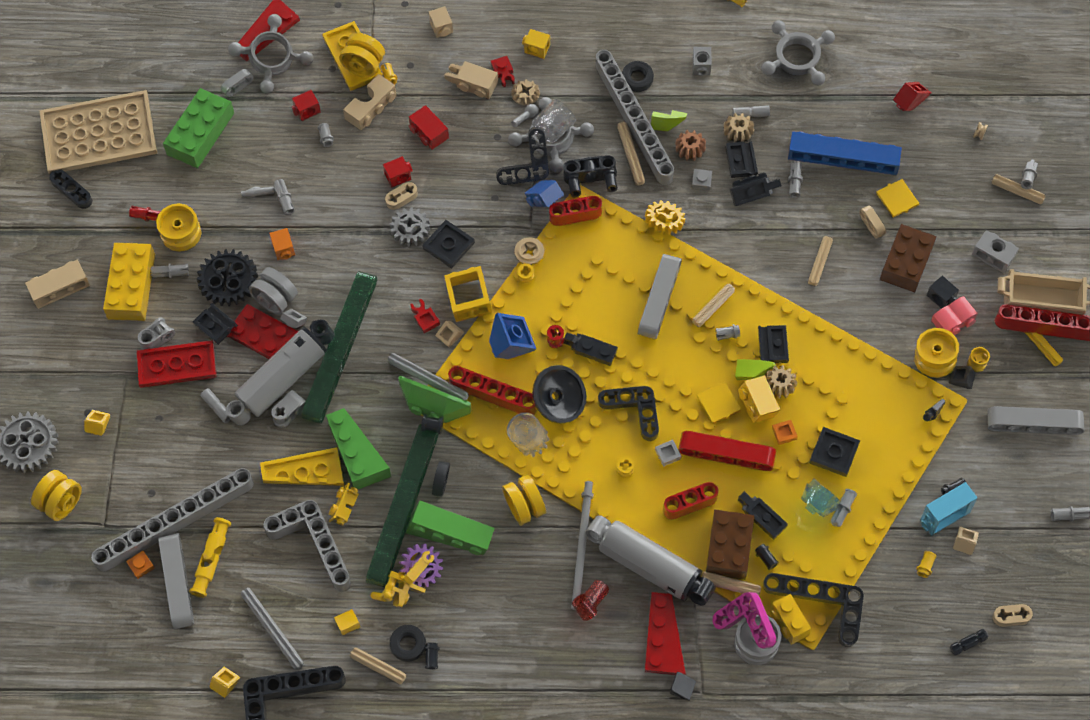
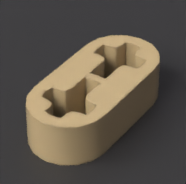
(401, 195)
(872, 222)
(1012, 610)

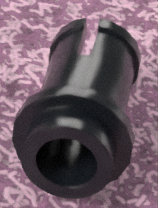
(946, 488)
(766, 556)
(431, 655)

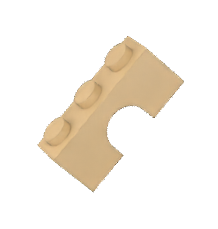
(361, 113)

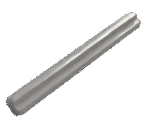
(426, 376)
(272, 629)

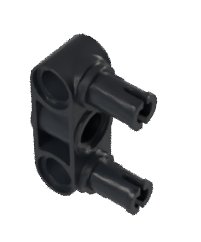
(588, 171)

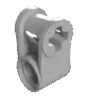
(157, 332)
(287, 409)

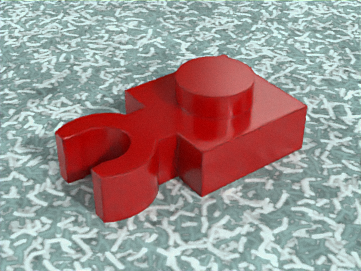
(504, 68)
(425, 317)

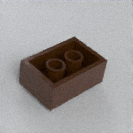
(908, 258)
(730, 544)

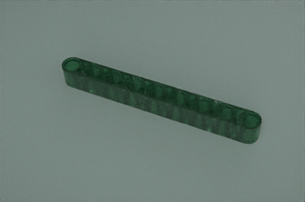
(339, 349)
(401, 507)

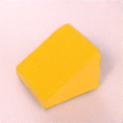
(96, 422)
(347, 622)
(224, 682)

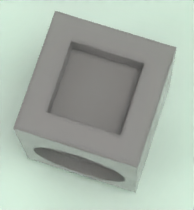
(702, 54)

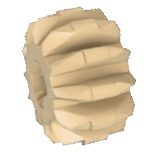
(738, 128)
(783, 376)

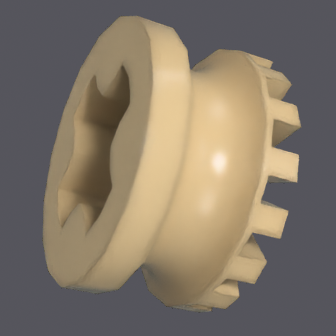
(981, 129)

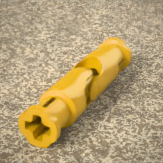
(213, 548)

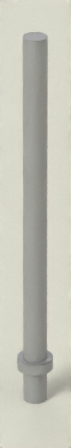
(587, 495)

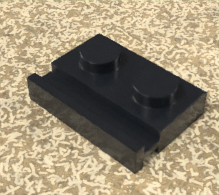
(741, 159)
(214, 323)
(773, 343)

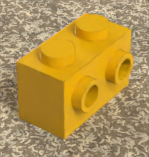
(758, 399)
(790, 619)

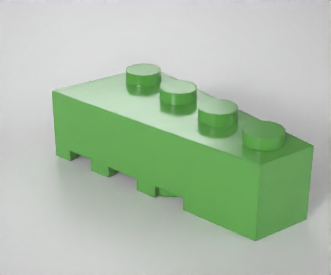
(358, 454)
(449, 528)

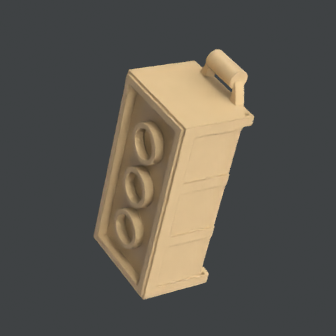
(1044, 292)

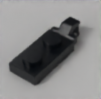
(753, 190)
(591, 348)
(764, 516)

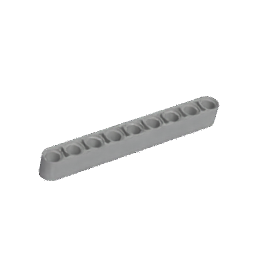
(636, 123)
(168, 528)

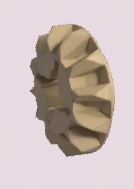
(522, 98)
(531, 244)

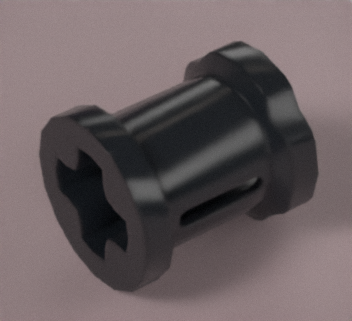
(432, 424)

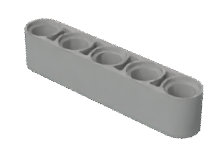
(659, 296)
(1035, 420)
(176, 581)

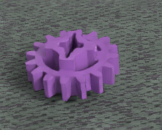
(434, 567)

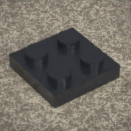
(448, 244)
(834, 451)

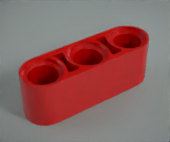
(566, 209)
(685, 508)

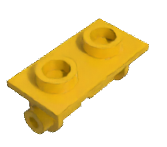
(340, 511)

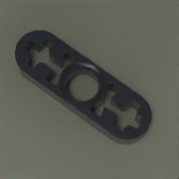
(69, 181)

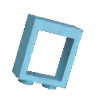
(948, 508)

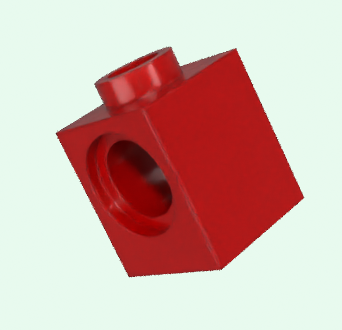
(305, 105)
(397, 171)

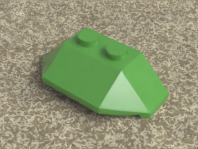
(430, 401)

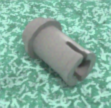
(326, 138)
(728, 332)

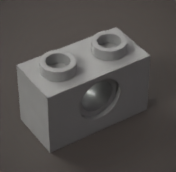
(998, 260)

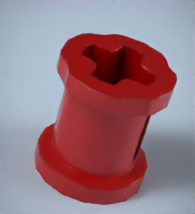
(557, 337)

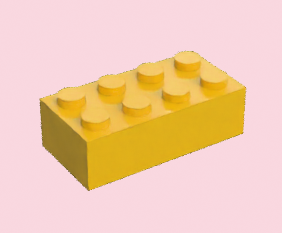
(129, 282)

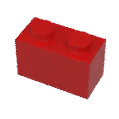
(428, 127)

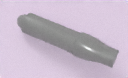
(257, 191)

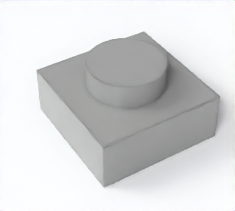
(702, 179)
(293, 318)
(668, 453)

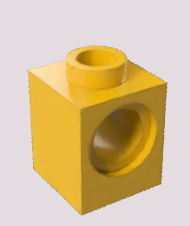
(536, 43)

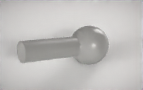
(530, 112)

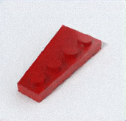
(288, 17)
(663, 639)

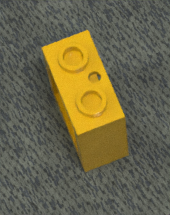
(472, 308)

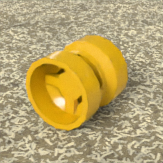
(980, 355)

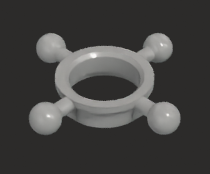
(817, 77)
(267, 85)
(553, 150)

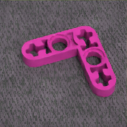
(747, 611)

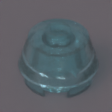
(819, 499)

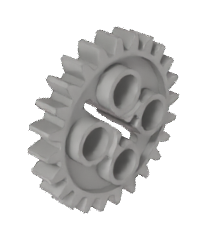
(36, 452)

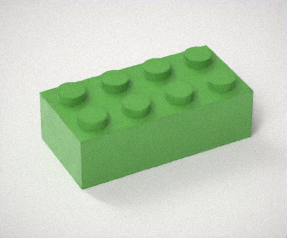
(198, 128)

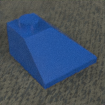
(510, 336)

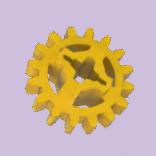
(665, 217)

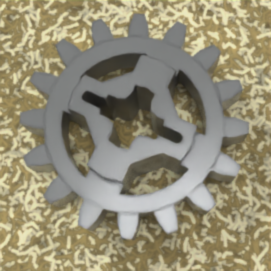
(410, 226)

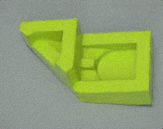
(666, 122)
(750, 369)

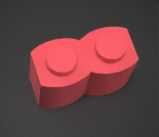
(955, 316)

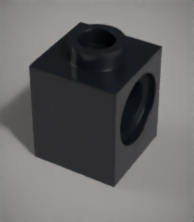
(942, 292)

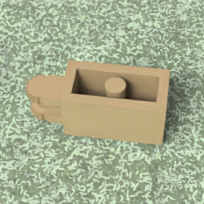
(473, 79)

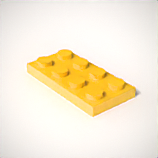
(336, 41)

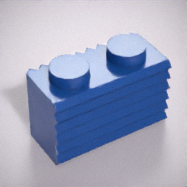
(544, 194)

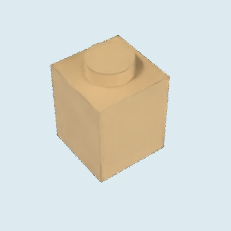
(441, 22)

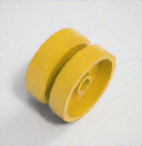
(362, 55)
(178, 227)
(936, 352)
(56, 495)
(524, 499)

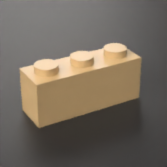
(57, 284)

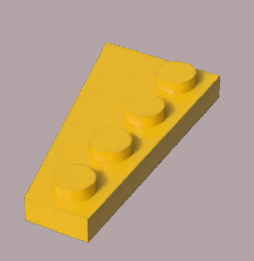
(305, 469)

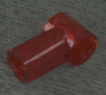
(586, 603)

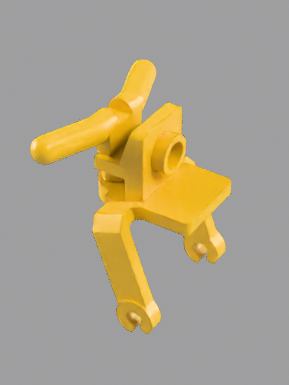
(405, 582)

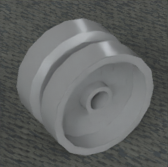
(273, 290)
(747, 647)

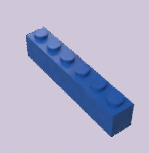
(844, 153)

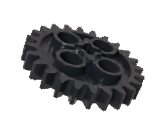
(211, 275)

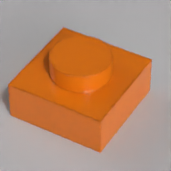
(784, 432)
(140, 564)

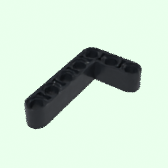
(822, 596)
(284, 689)

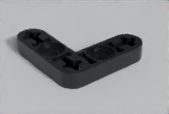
(535, 162)
(641, 403)

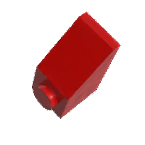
(911, 96)

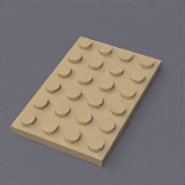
(98, 132)

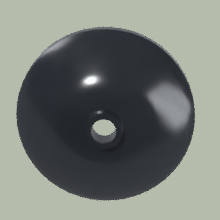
(568, 392)

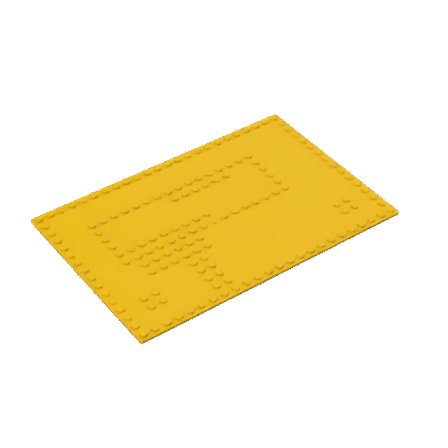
(597, 286)

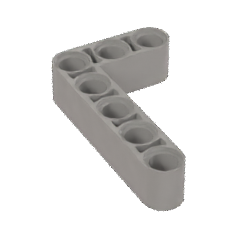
(319, 537)

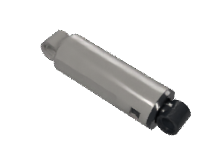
(280, 372)
(650, 560)

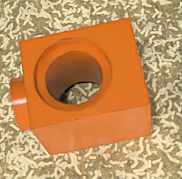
(282, 244)

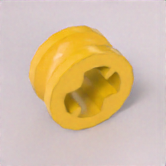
(530, 269)
(625, 473)

